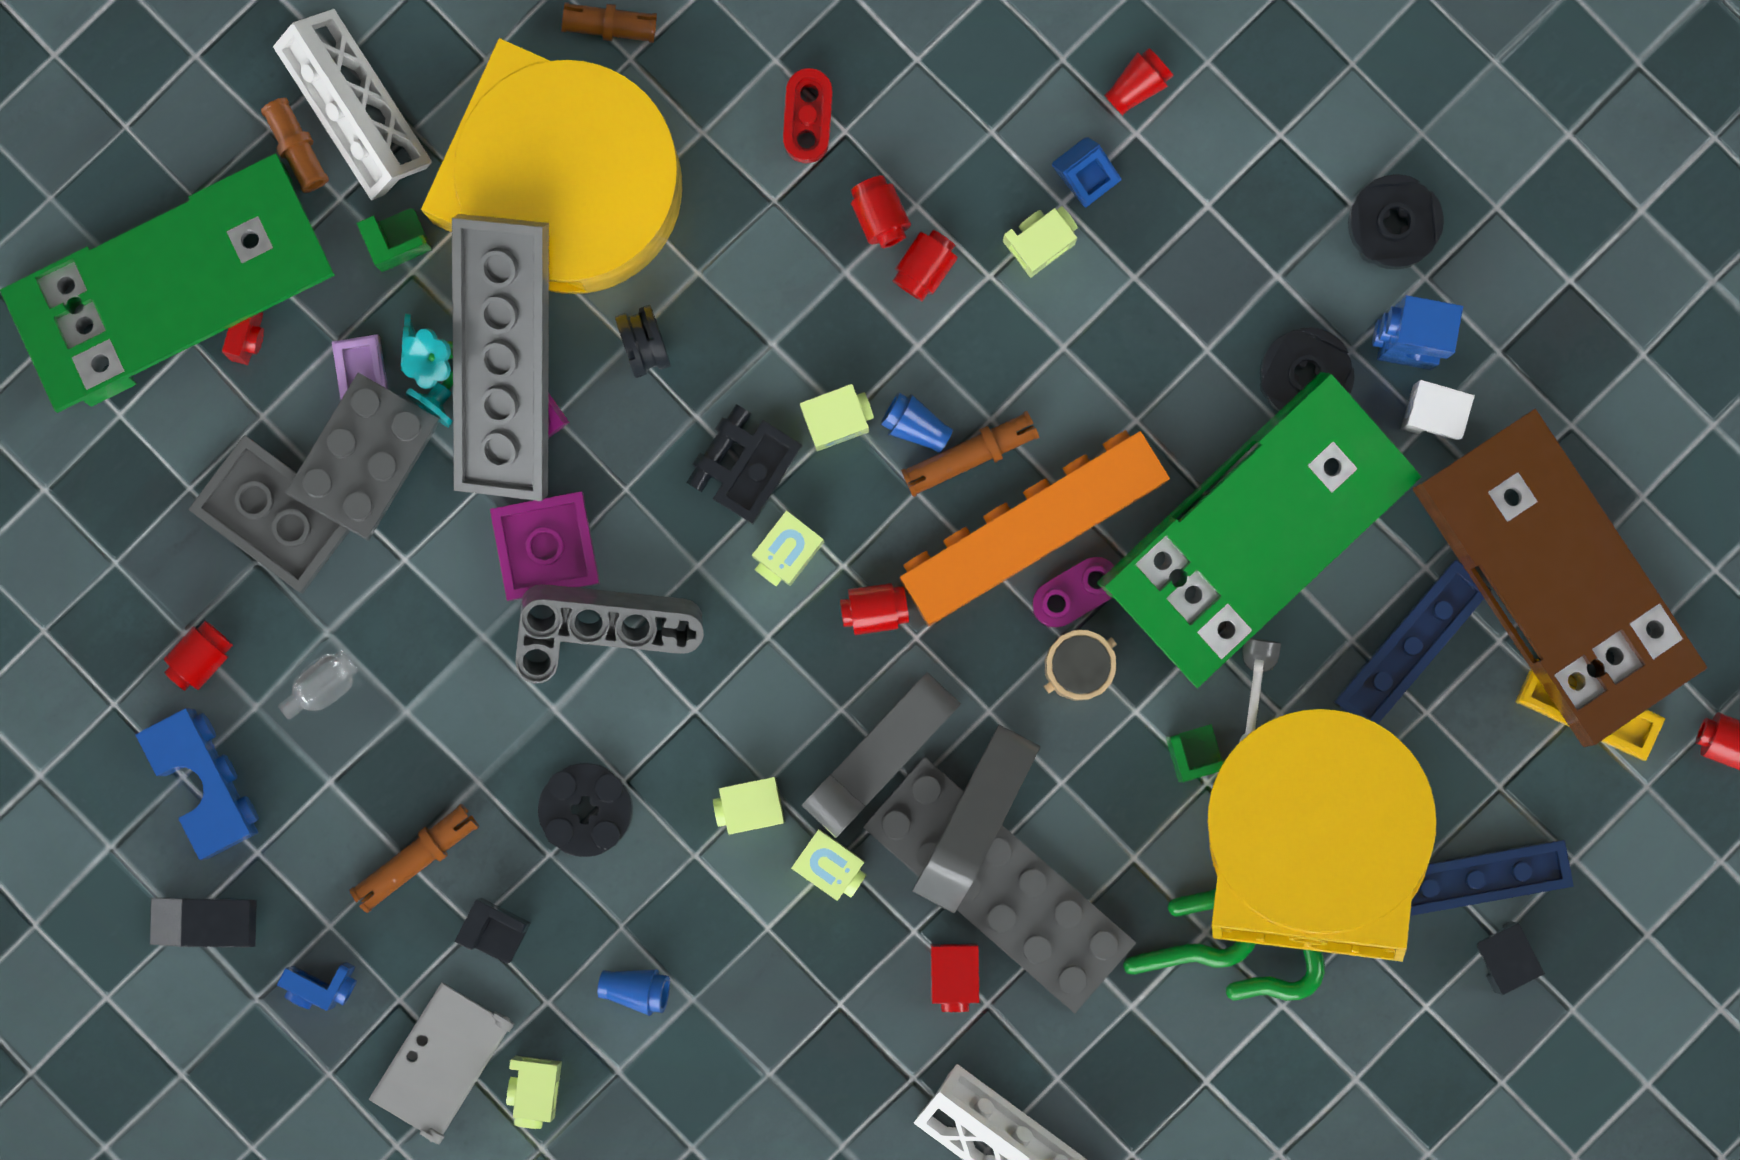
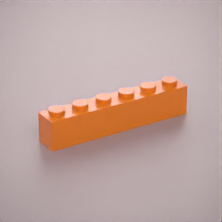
(1034, 527)

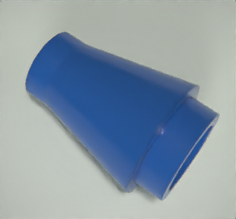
(915, 423)
(636, 989)

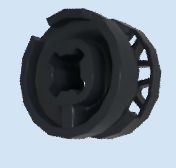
(636, 335)

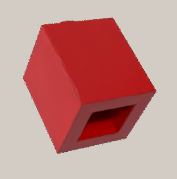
(954, 976)

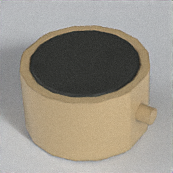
(1080, 665)

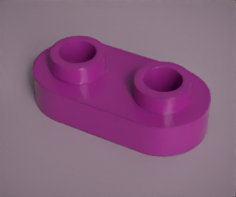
(1075, 591)

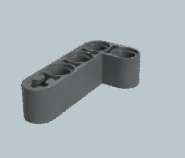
(607, 631)
(881, 755)
(976, 819)

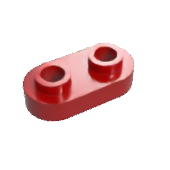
(807, 117)

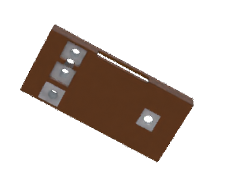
(1560, 578)

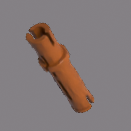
(970, 453)
(415, 857)

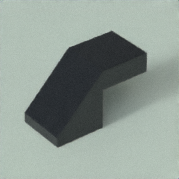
(203, 922)

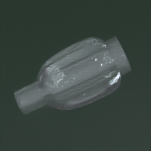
(320, 684)

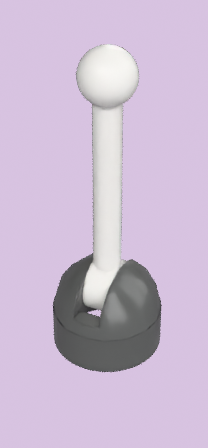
(1259, 657)

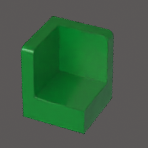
(394, 239)
(1195, 753)

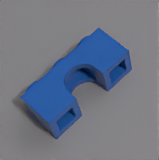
(1418, 332)
(222, 815)

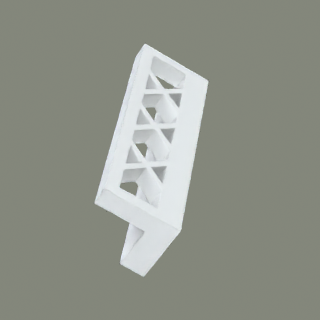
(343, 104)
(988, 1118)

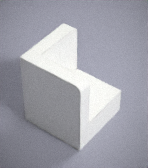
(1437, 410)

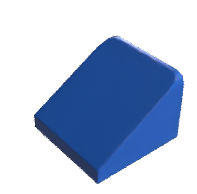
(1086, 171)

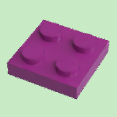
(544, 544)

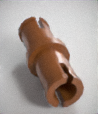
(609, 22)
(294, 145)

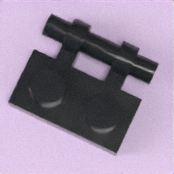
(755, 473)

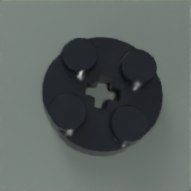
(1413, 202)
(1298, 348)
(605, 791)

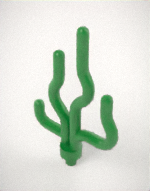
(1226, 958)

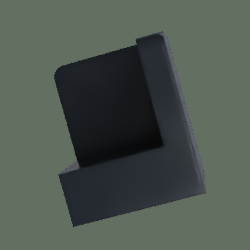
(492, 931)
(1509, 959)

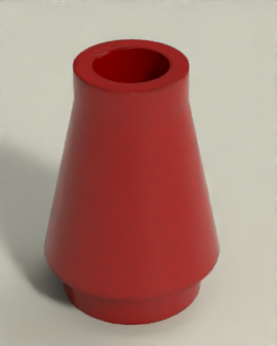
(1139, 81)

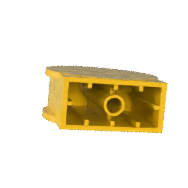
(566, 151)
(1320, 836)

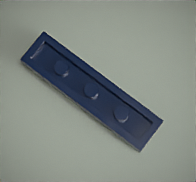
(1412, 645)
(1493, 877)

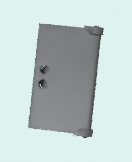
(446, 1067)

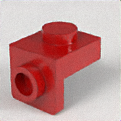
(244, 340)

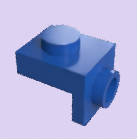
(307, 989)

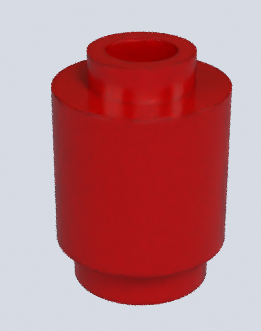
(880, 212)
(925, 264)
(874, 608)
(197, 656)
(1720, 739)

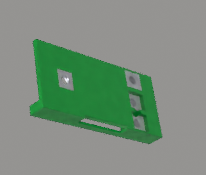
(166, 284)
(1261, 528)

